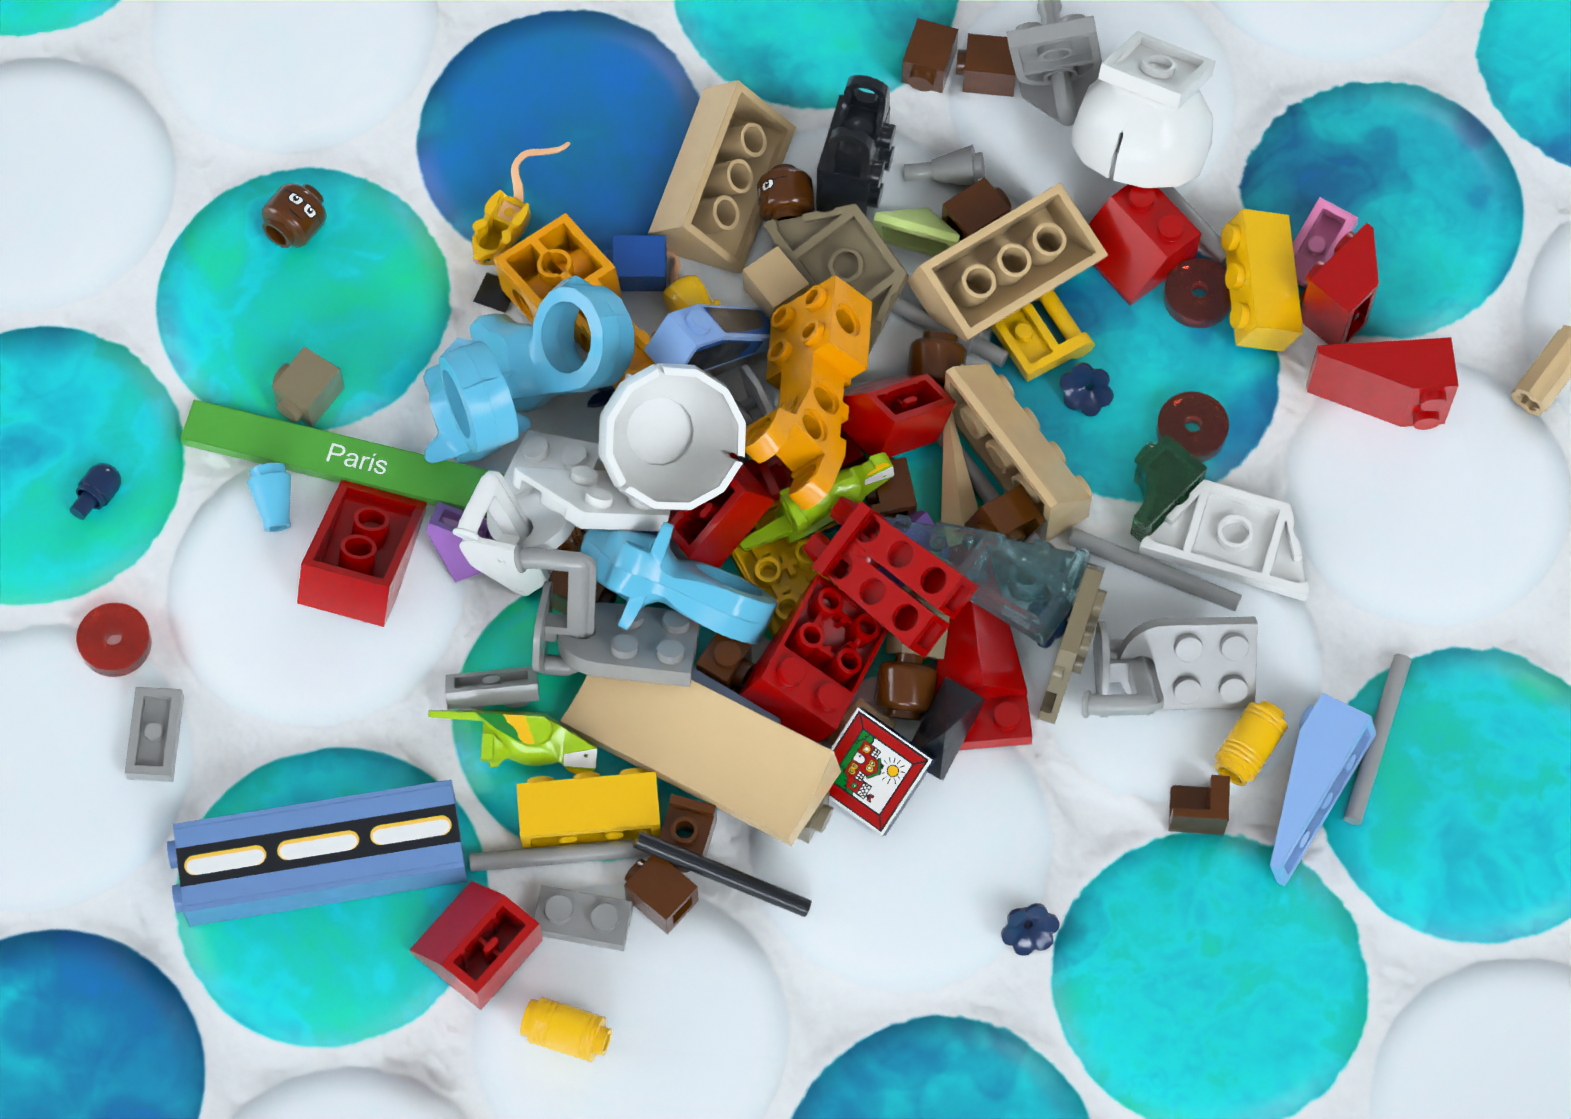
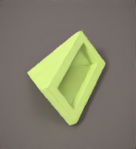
(915, 230)

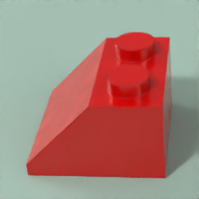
(1142, 240)

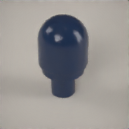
(96, 489)

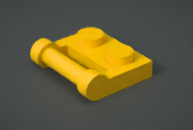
(1032, 343)

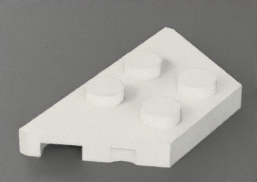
(588, 499)
(1233, 538)

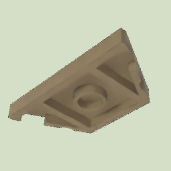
(844, 246)
(1075, 640)

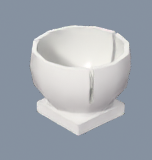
(1157, 102)
(671, 437)

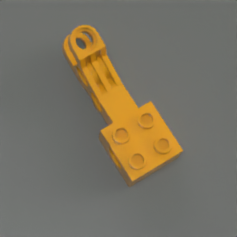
(547, 258)
(811, 359)

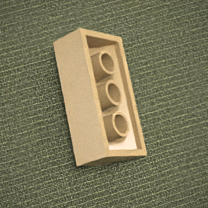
(712, 190)
(1007, 264)
(1014, 448)

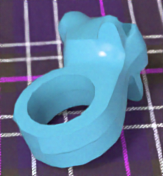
(543, 358)
(470, 405)
(646, 571)

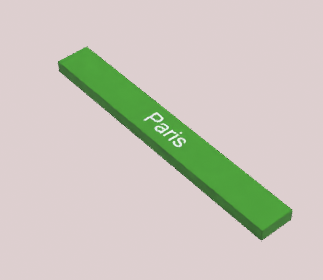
(328, 455)

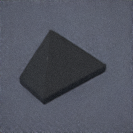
(947, 724)

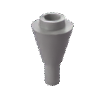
(958, 168)

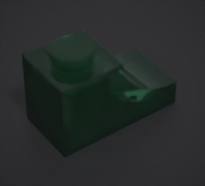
(1165, 478)

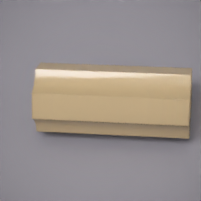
(1546, 375)

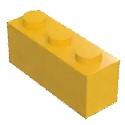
(1262, 280)
(588, 808)

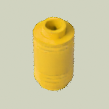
(1250, 742)
(565, 1029)

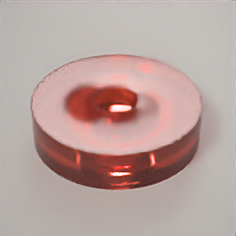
(1194, 310)
(1196, 409)
(117, 658)

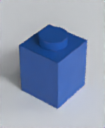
(639, 261)

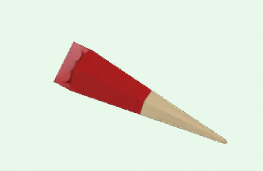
(978, 644)

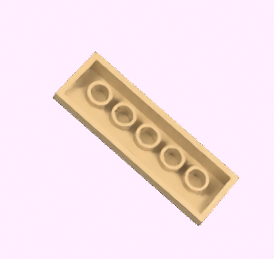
(709, 749)

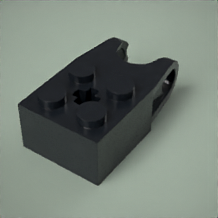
(856, 147)

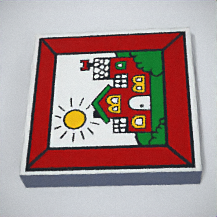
(877, 771)

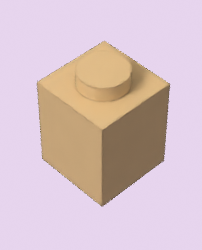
(773, 281)

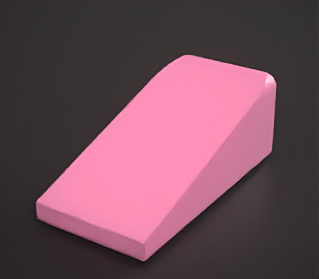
(1320, 236)

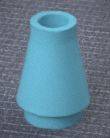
(271, 493)

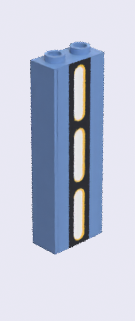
(317, 853)

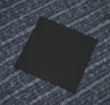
(491, 294)

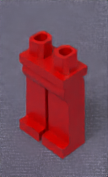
(854, 563)

